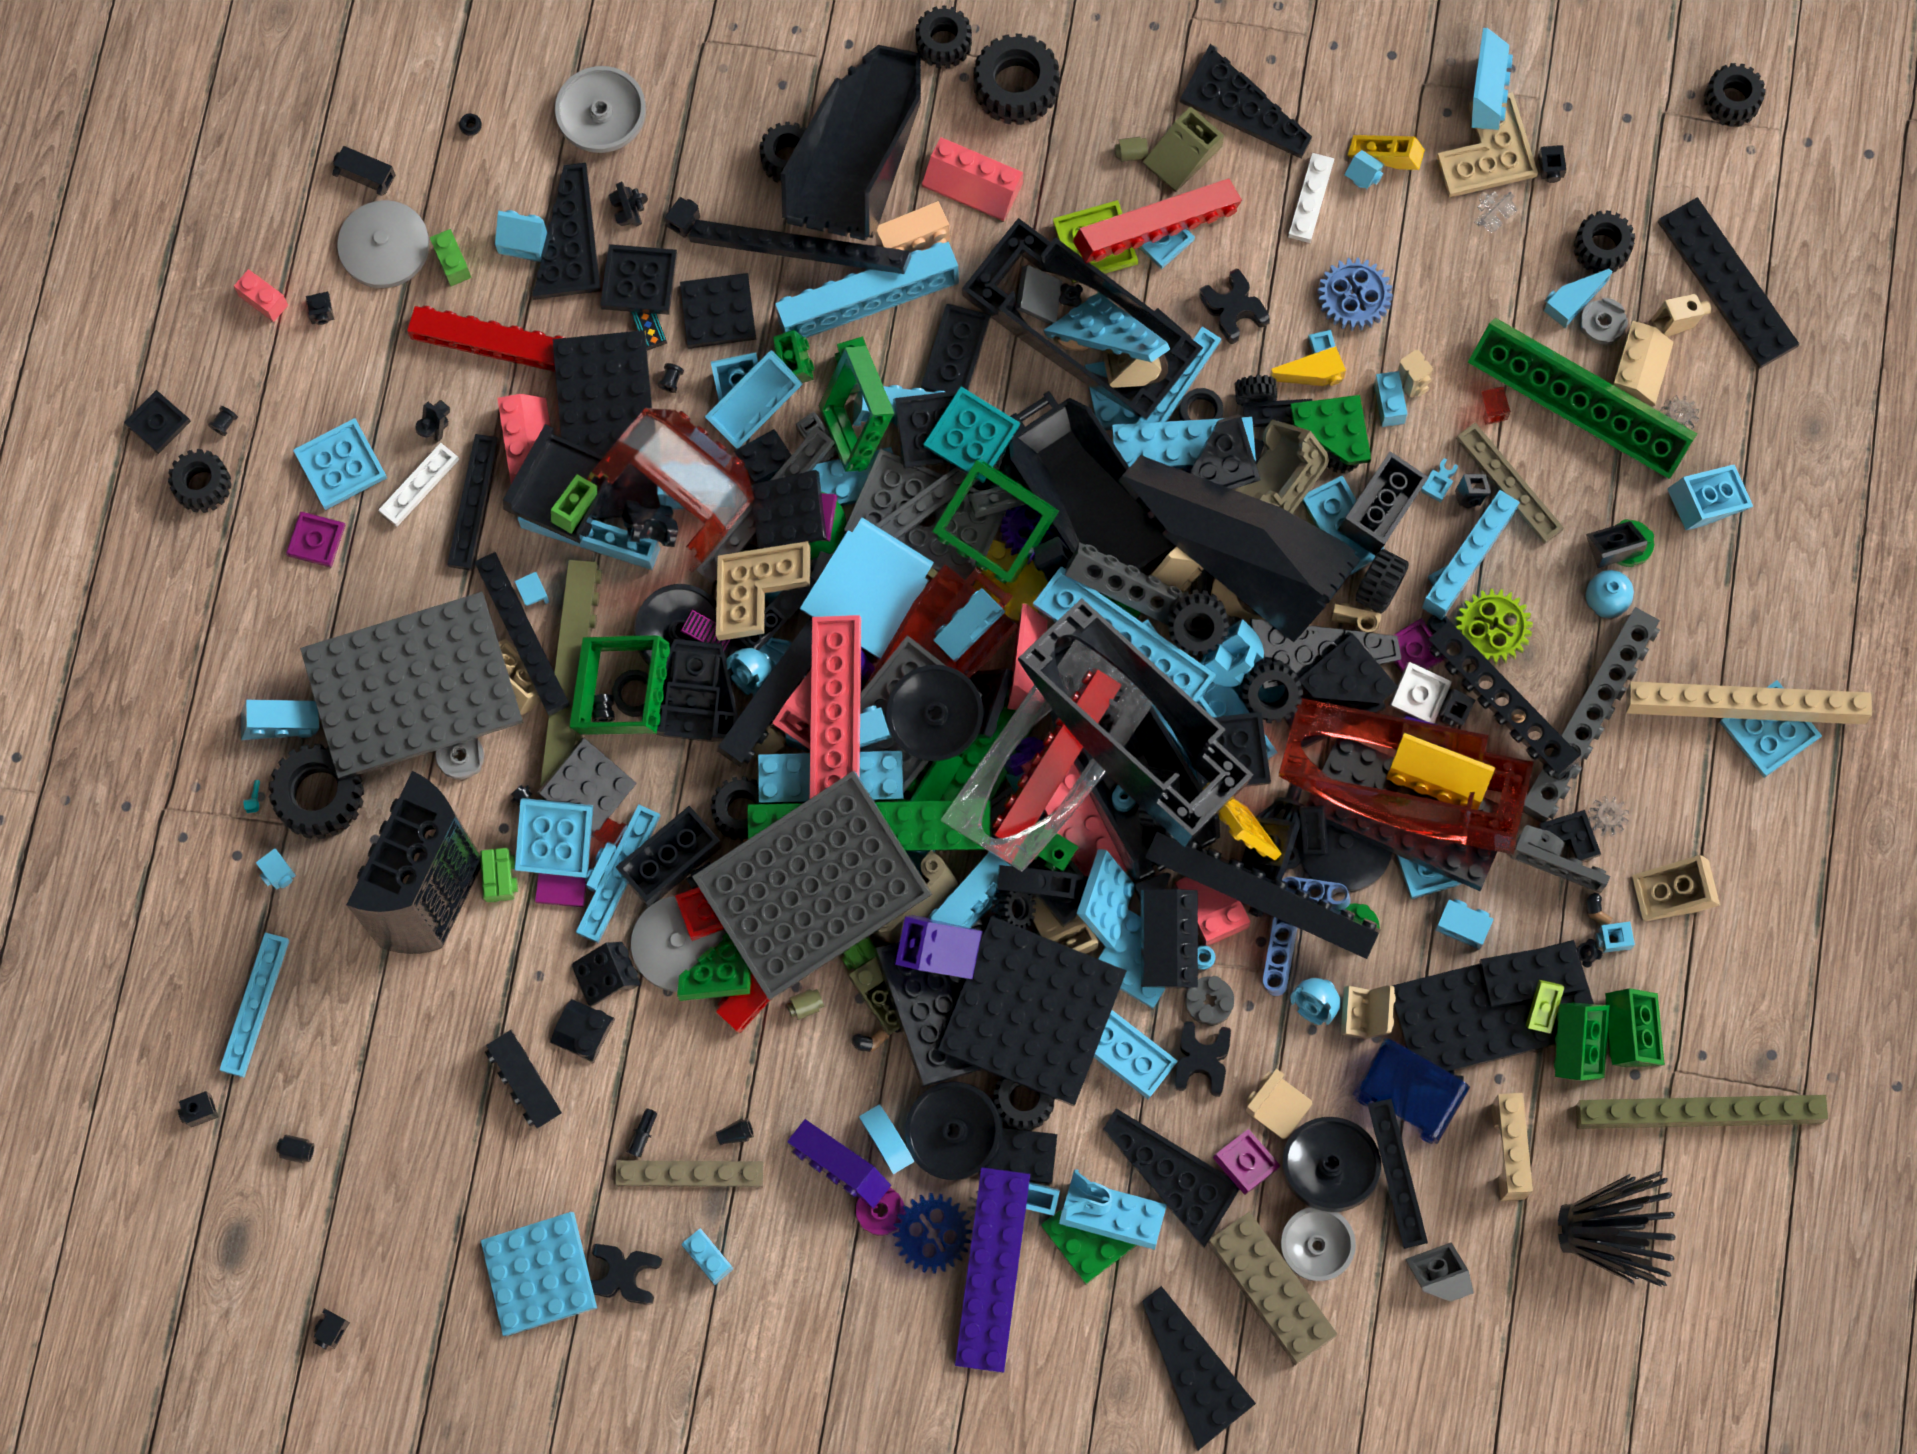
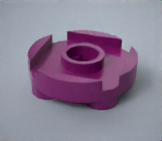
(881, 1225)

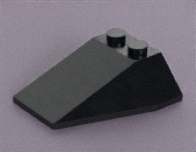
(696, 693)

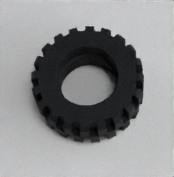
(1016, 52)
(317, 822)

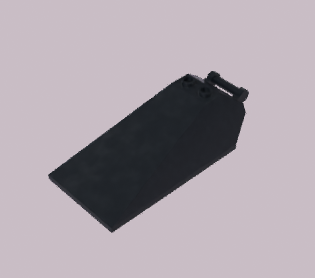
(1078, 471)

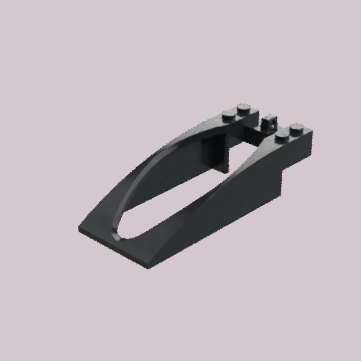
(1063, 261)
(1188, 720)

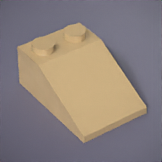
(1676, 889)

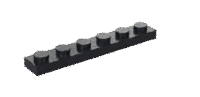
(473, 502)
(1397, 1173)

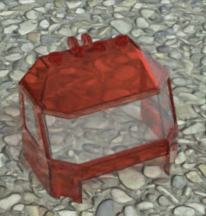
(687, 469)

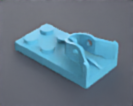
(1112, 1213)

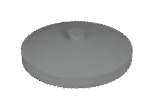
(600, 109)
(383, 244)
(664, 946)

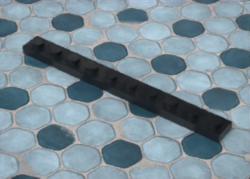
(800, 246)

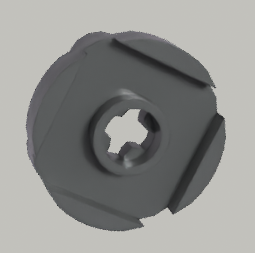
(1204, 1013)

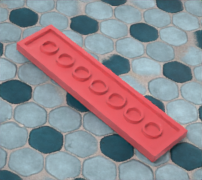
(835, 700)

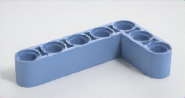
(1286, 947)

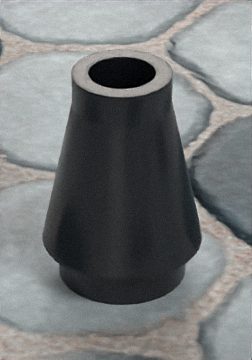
(736, 1132)

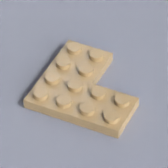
(1497, 160)
(747, 577)

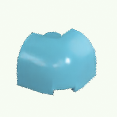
(1235, 656)

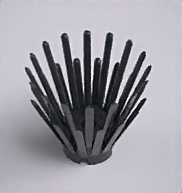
(1601, 1239)

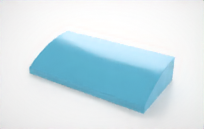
(754, 399)

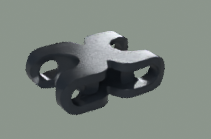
(1234, 306)
(650, 523)
(1202, 1059)
(623, 1273)

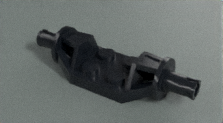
(1282, 833)

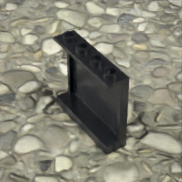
(547, 475)

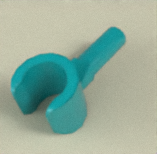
(252, 805)

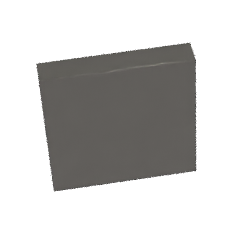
(1039, 294)

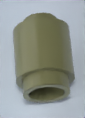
(1131, 148)
(805, 1004)

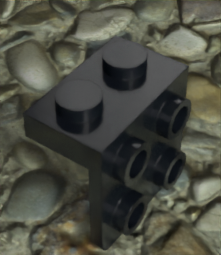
(605, 972)

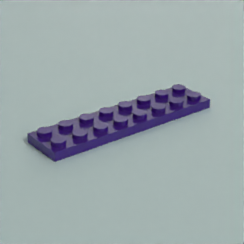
(992, 1269)

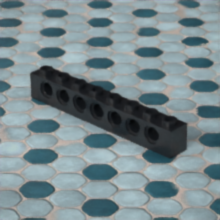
(1448, 637)

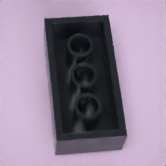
(1382, 503)

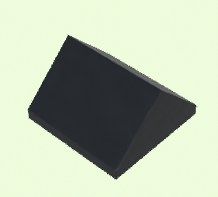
(1616, 544)

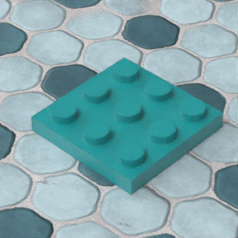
(971, 432)

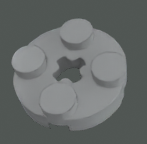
(1616, 318)
(468, 766)

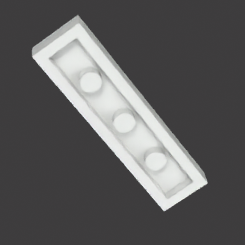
(1311, 198)
(418, 484)

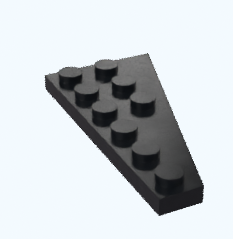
(1202, 1382)

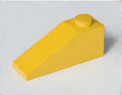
(1393, 151)
(1316, 369)

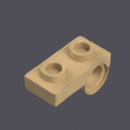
(1349, 615)

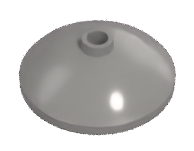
(1330, 1231)

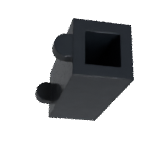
(363, 169)

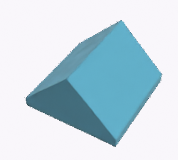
(730, 371)

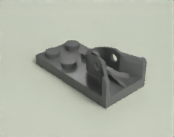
(1546, 857)

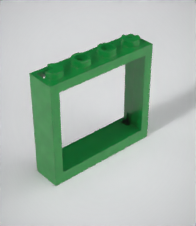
(852, 367)
(1048, 512)
(587, 679)

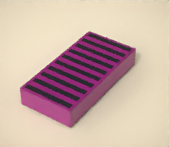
(702, 629)

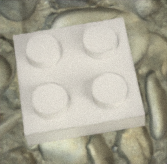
(1420, 693)

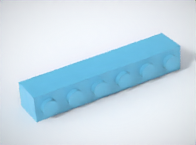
(609, 542)
(1470, 555)

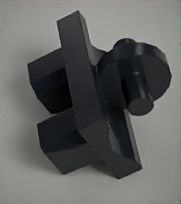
(632, 204)
(433, 420)

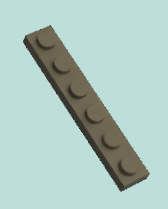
(1510, 482)
(689, 1173)

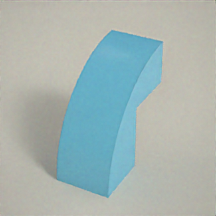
(886, 1139)

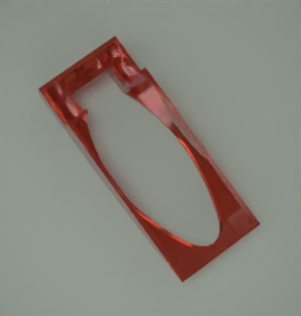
(1409, 812)

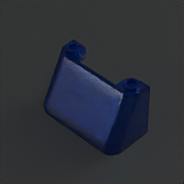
(1419, 1089)

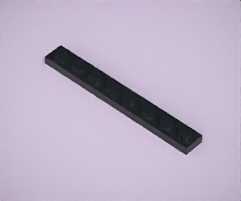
(522, 633)

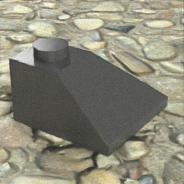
(1441, 1273)

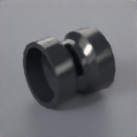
(602, 708)

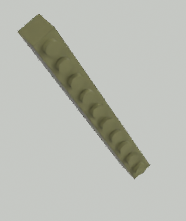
(576, 623)
(1701, 1111)

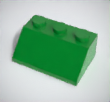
(932, 781)
(1634, 1028)
(1581, 1041)

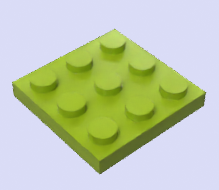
(1068, 226)

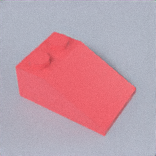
(1217, 913)

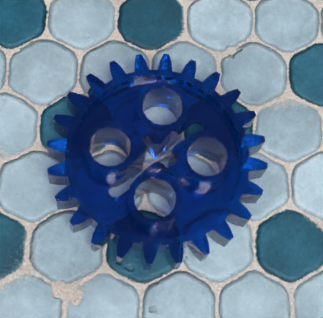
(950, 1220)

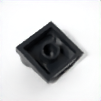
(582, 1030)

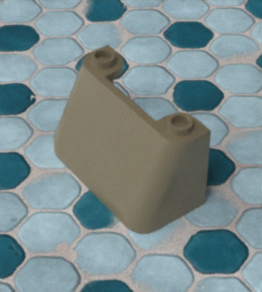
(1288, 466)
(941, 884)

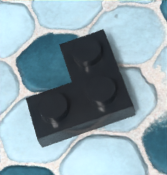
(1577, 831)

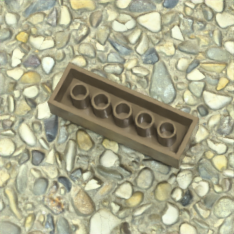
(1272, 1288)

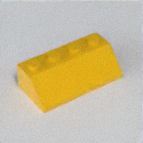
(1439, 772)

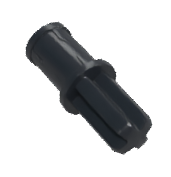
(642, 1133)

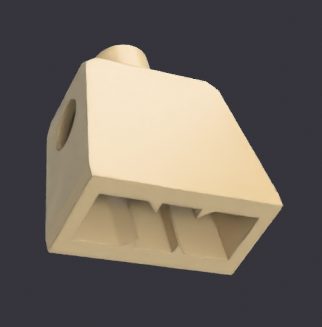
(1680, 314)

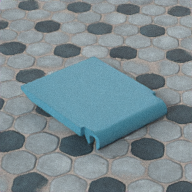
(872, 579)

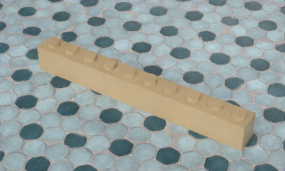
(1748, 703)

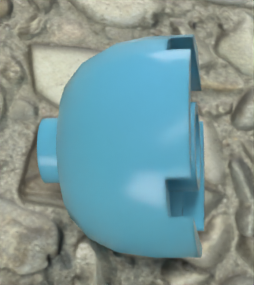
(1609, 593)
(749, 669)
(1316, 1000)

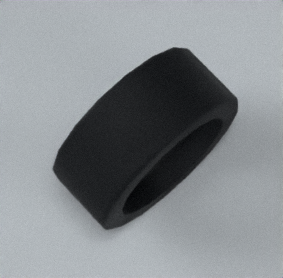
(1200, 394)
(630, 675)

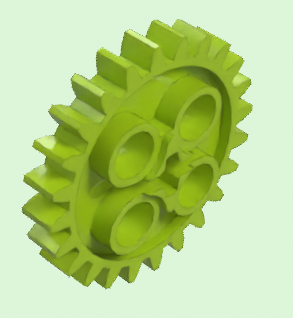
(1504, 608)

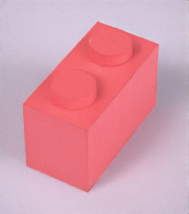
(261, 295)

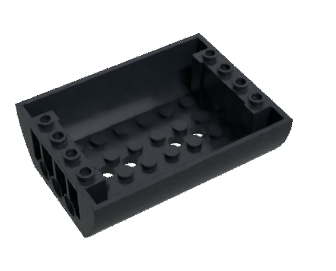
(422, 911)

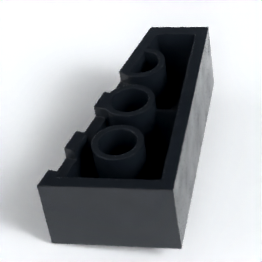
(523, 1078)

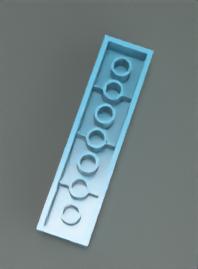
(867, 292)

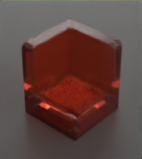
(1495, 405)
(611, 832)

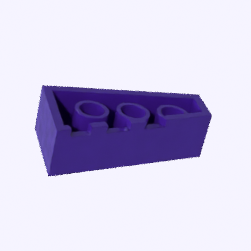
(838, 1163)

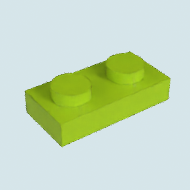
(1544, 1006)

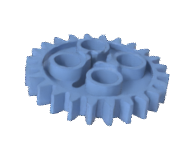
(1374, 286)

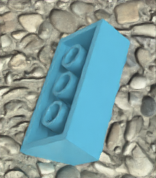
(1491, 82)

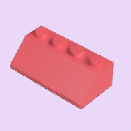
(972, 179)
(521, 424)
(1030, 629)

